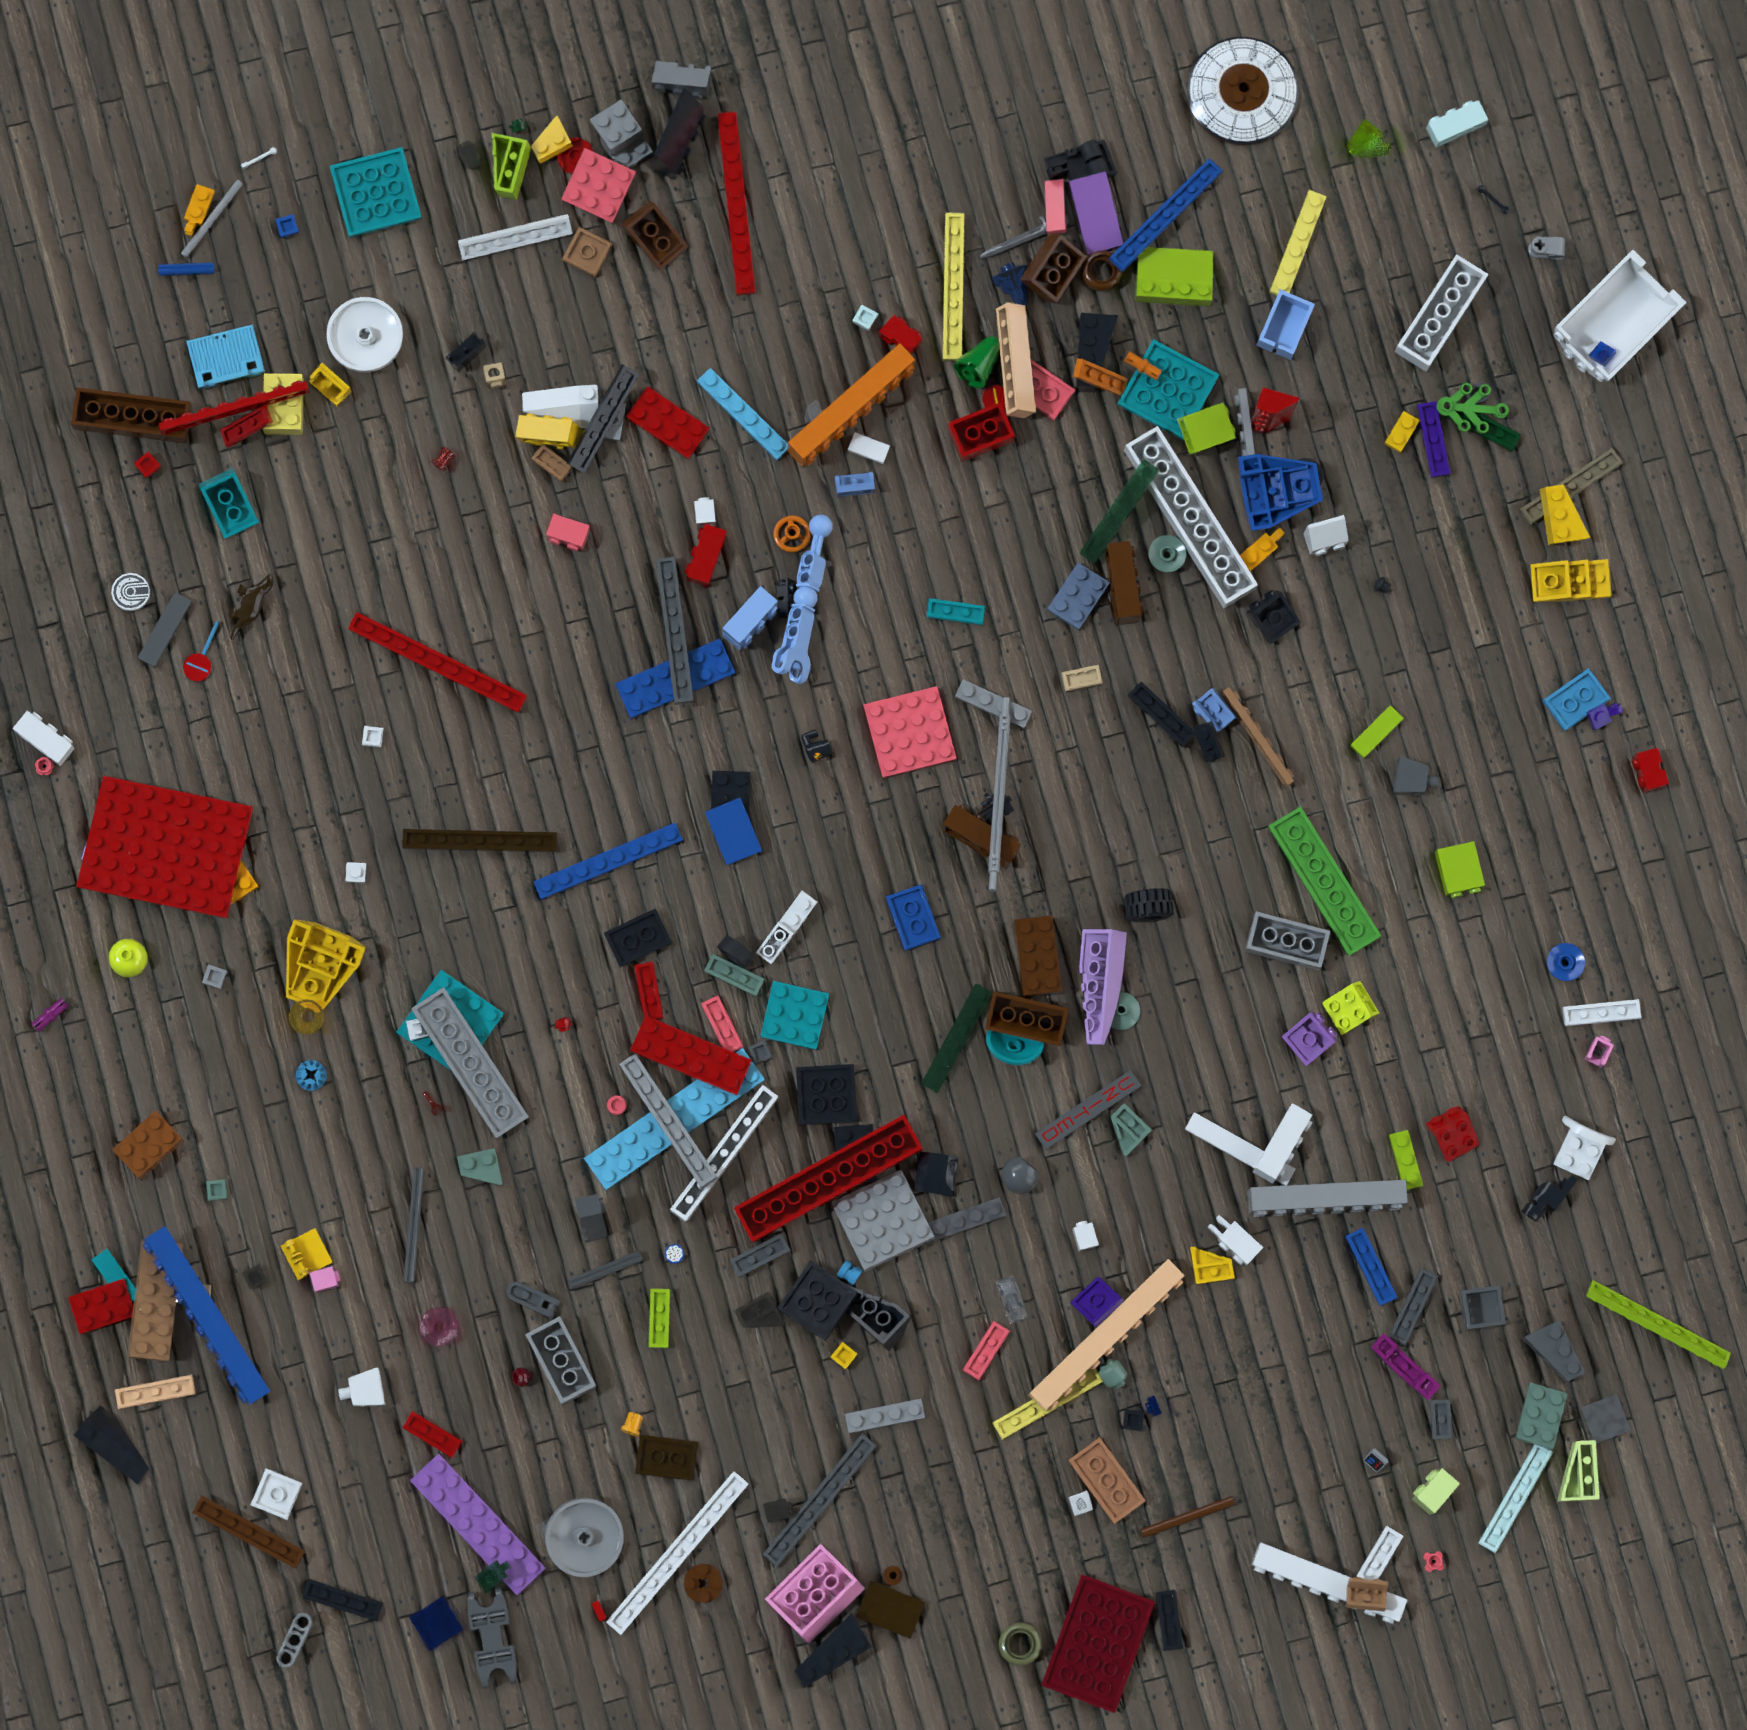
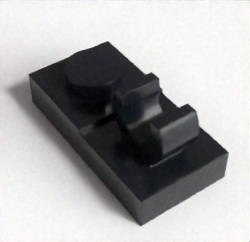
(1209, 741)

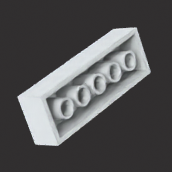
(1441, 313)

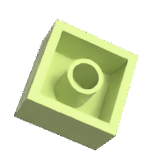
(1435, 1491)

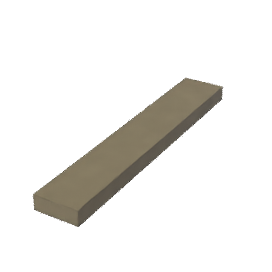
(1577, 482)

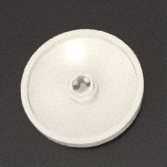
(364, 334)

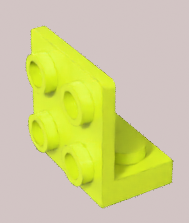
(1350, 1007)

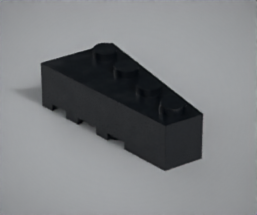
(838, 1648)

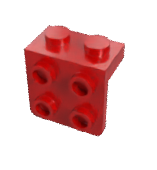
(1453, 1133)

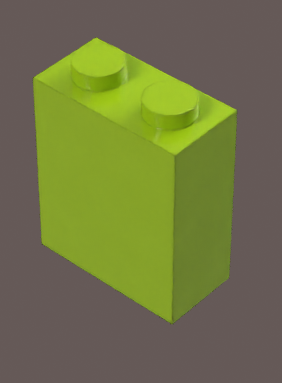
(1206, 428)
(1460, 869)

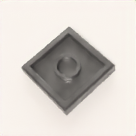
(1605, 1419)

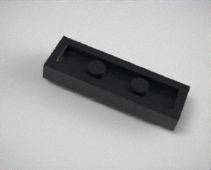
(1169, 1620)

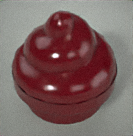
(521, 1377)

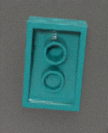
(228, 503)

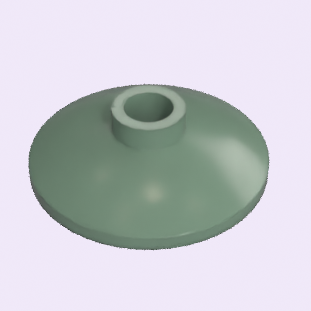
(1168, 544)
(1126, 1020)

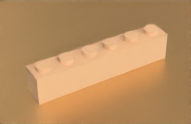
(1015, 360)

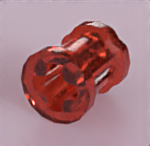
(441, 462)

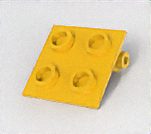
(306, 1253)

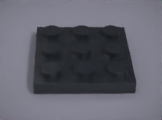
(826, 1094)
(817, 1300)

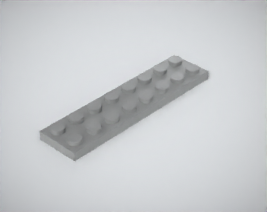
(469, 1062)

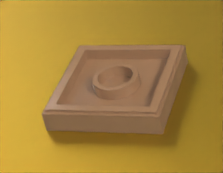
(587, 252)

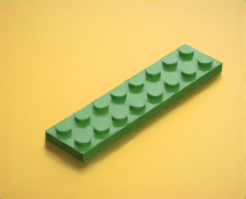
(1324, 881)

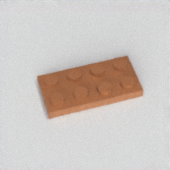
(1106, 1480)

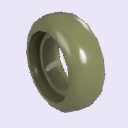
(1035, 1641)

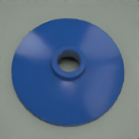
(1572, 955)

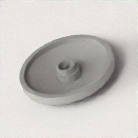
(584, 1537)

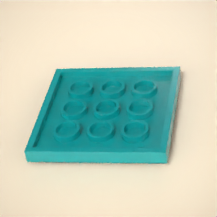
(375, 192)
(1175, 393)
(477, 1012)

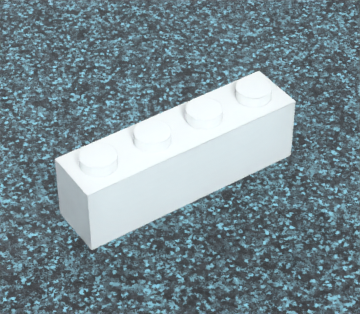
(1282, 1143)

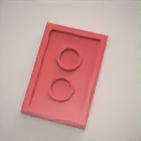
(1049, 392)

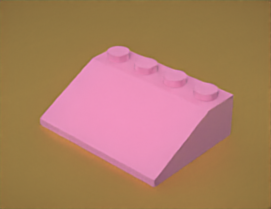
(814, 1593)

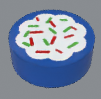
(674, 1254)

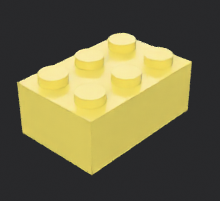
(287, 414)

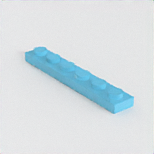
(743, 414)

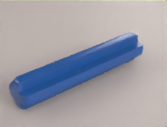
(185, 269)

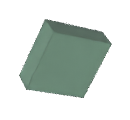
(217, 1190)

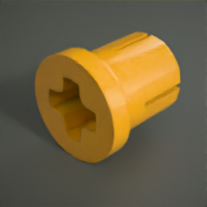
(632, 1424)

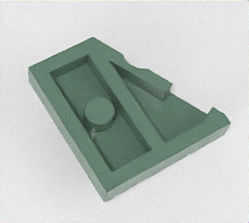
(481, 1166)

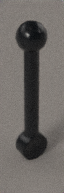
(1505, 209)

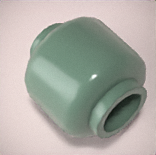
(1112, 1373)

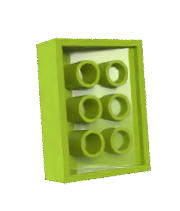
(1174, 276)

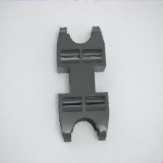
(492, 1638)

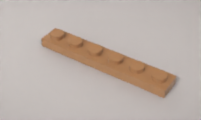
(1263, 744)

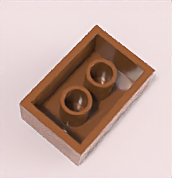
(148, 1145)

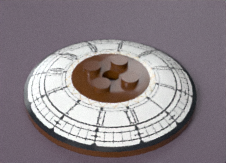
(1236, 115)

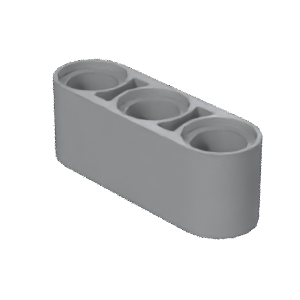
(295, 1629)

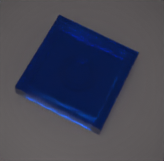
(436, 1623)

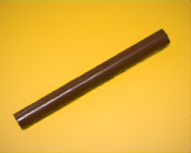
(1187, 1517)

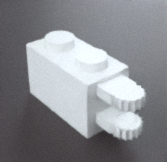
(1236, 1241)

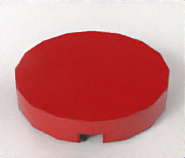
(569, 158)

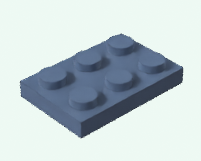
(1078, 596)

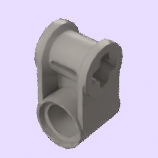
(1550, 248)

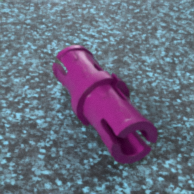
(50, 1014)

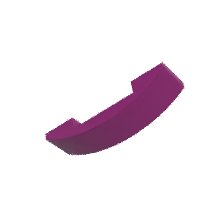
(1405, 1367)

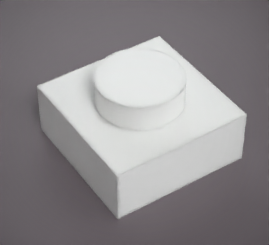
(355, 872)

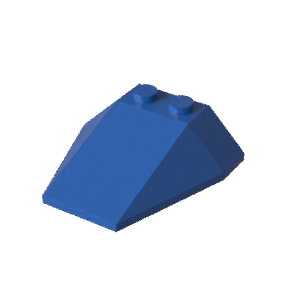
(1276, 488)

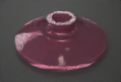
(439, 1316)

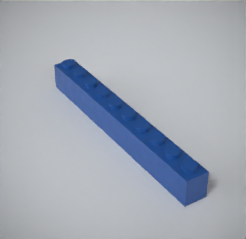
(206, 1316)

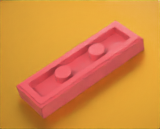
(1055, 206)
(722, 1024)
(986, 1350)

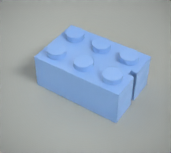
(1285, 324)
(750, 619)

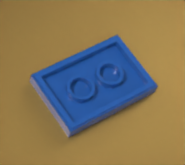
(733, 831)
(913, 917)

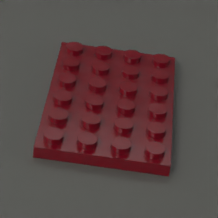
(1097, 1643)

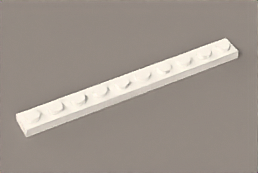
(677, 1553)

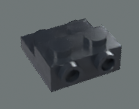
(1273, 616)

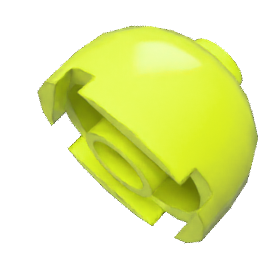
(128, 958)

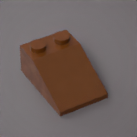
(654, 235)

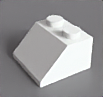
(1326, 535)

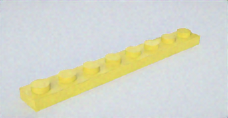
(953, 286)

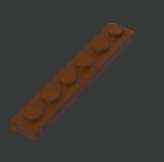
(248, 1532)

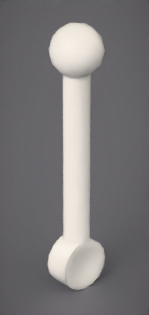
(273, 150)

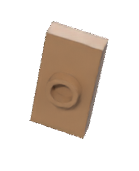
(551, 463)

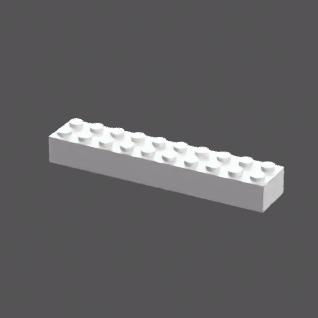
(1192, 519)

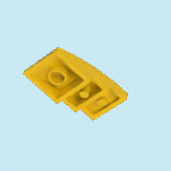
(1571, 580)

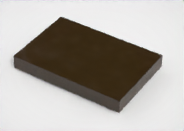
(666, 1457)
(890, 1609)

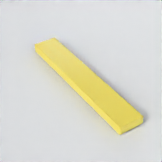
(1031, 1411)

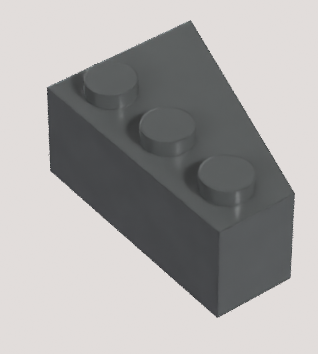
(590, 1214)

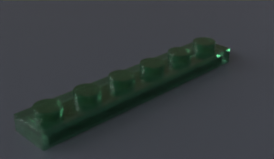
(1119, 511)
(956, 1038)

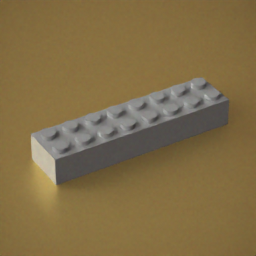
(1326, 1197)

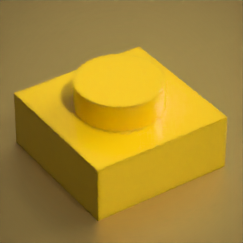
(843, 1355)

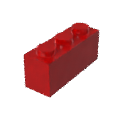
(705, 555)

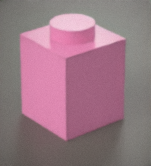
(325, 1279)

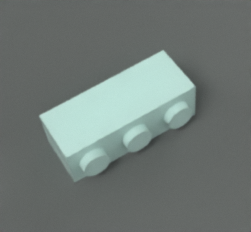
(1456, 123)

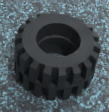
(1149, 905)

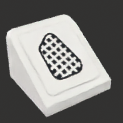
(1080, 1503)

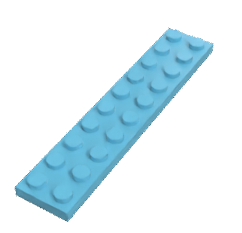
(646, 1138)

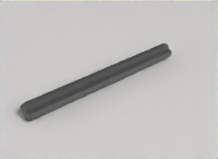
(413, 1228)

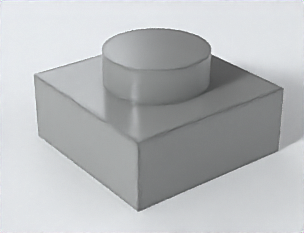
(214, 977)

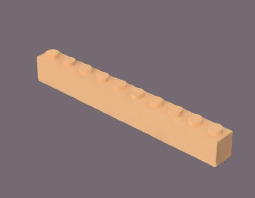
(1106, 1335)

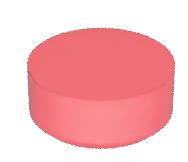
(616, 1105)

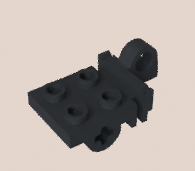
(1082, 161)

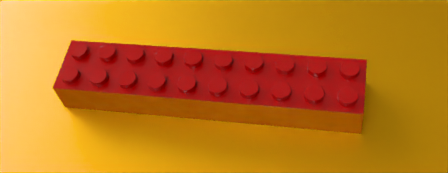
(828, 1178)

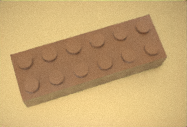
(152, 1312)

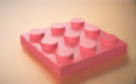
(598, 185)

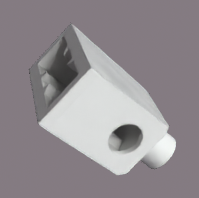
(364, 1389)

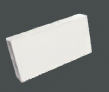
(868, 448)

